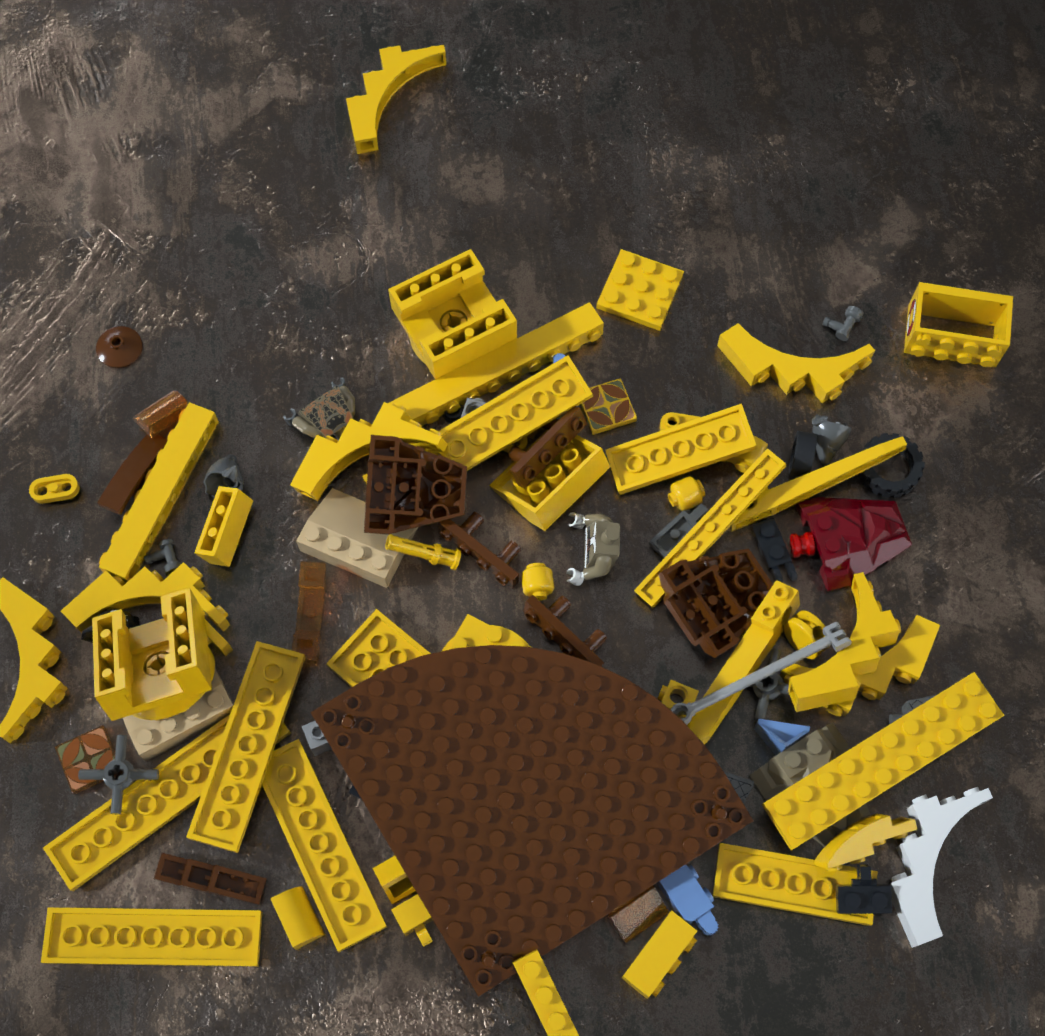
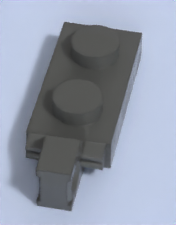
(676, 530)

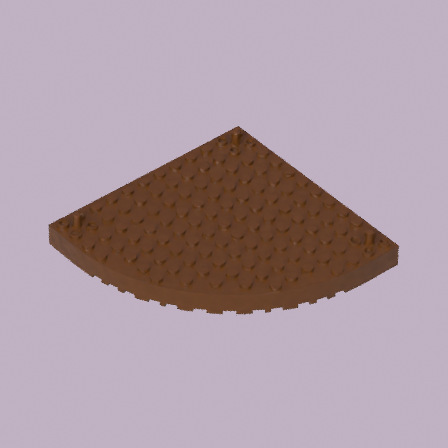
(526, 793)

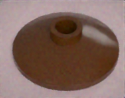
(119, 355)

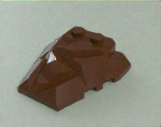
(410, 487)
(715, 597)

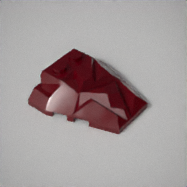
(853, 536)

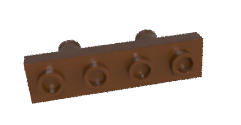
(557, 437)
(485, 558)
(555, 630)

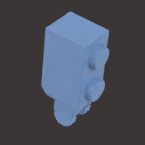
(689, 899)

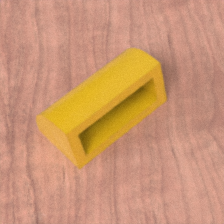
(393, 879)
(297, 917)

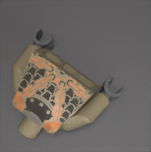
(326, 414)

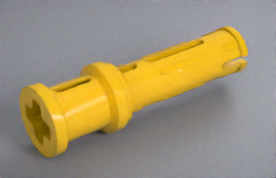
(434, 553)

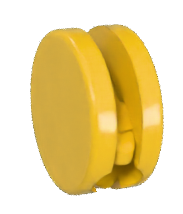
(804, 630)

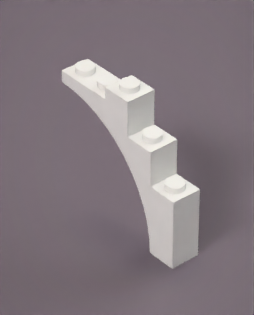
(914, 894)

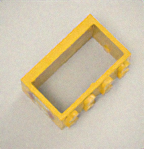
(960, 306)

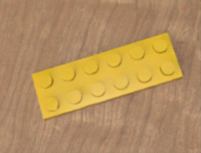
(681, 449)
(782, 882)

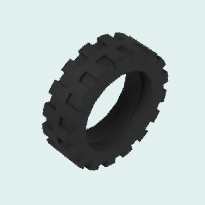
(897, 488)

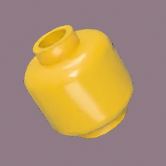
(686, 493)
(537, 581)

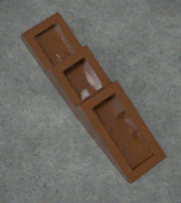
(131, 474)
(210, 878)

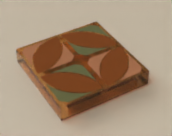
(85, 751)

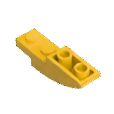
(859, 838)

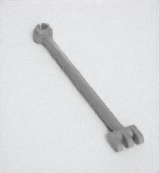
(833, 637)

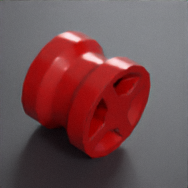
(802, 544)

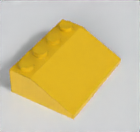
(556, 485)

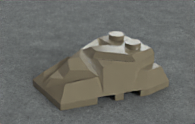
(798, 763)

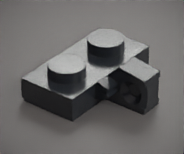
(863, 894)

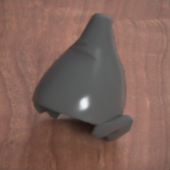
(829, 437)
(223, 473)

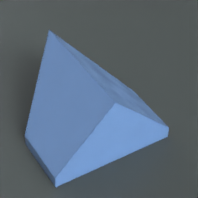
(780, 735)

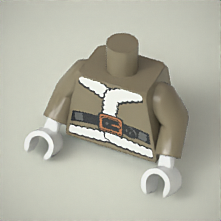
(600, 549)

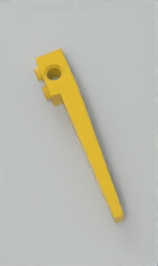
(799, 489)
(749, 654)

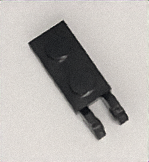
(773, 549)

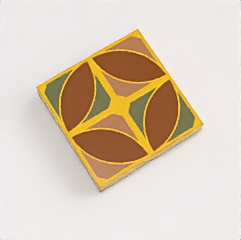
(608, 407)

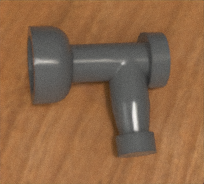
(853, 315)
(166, 551)

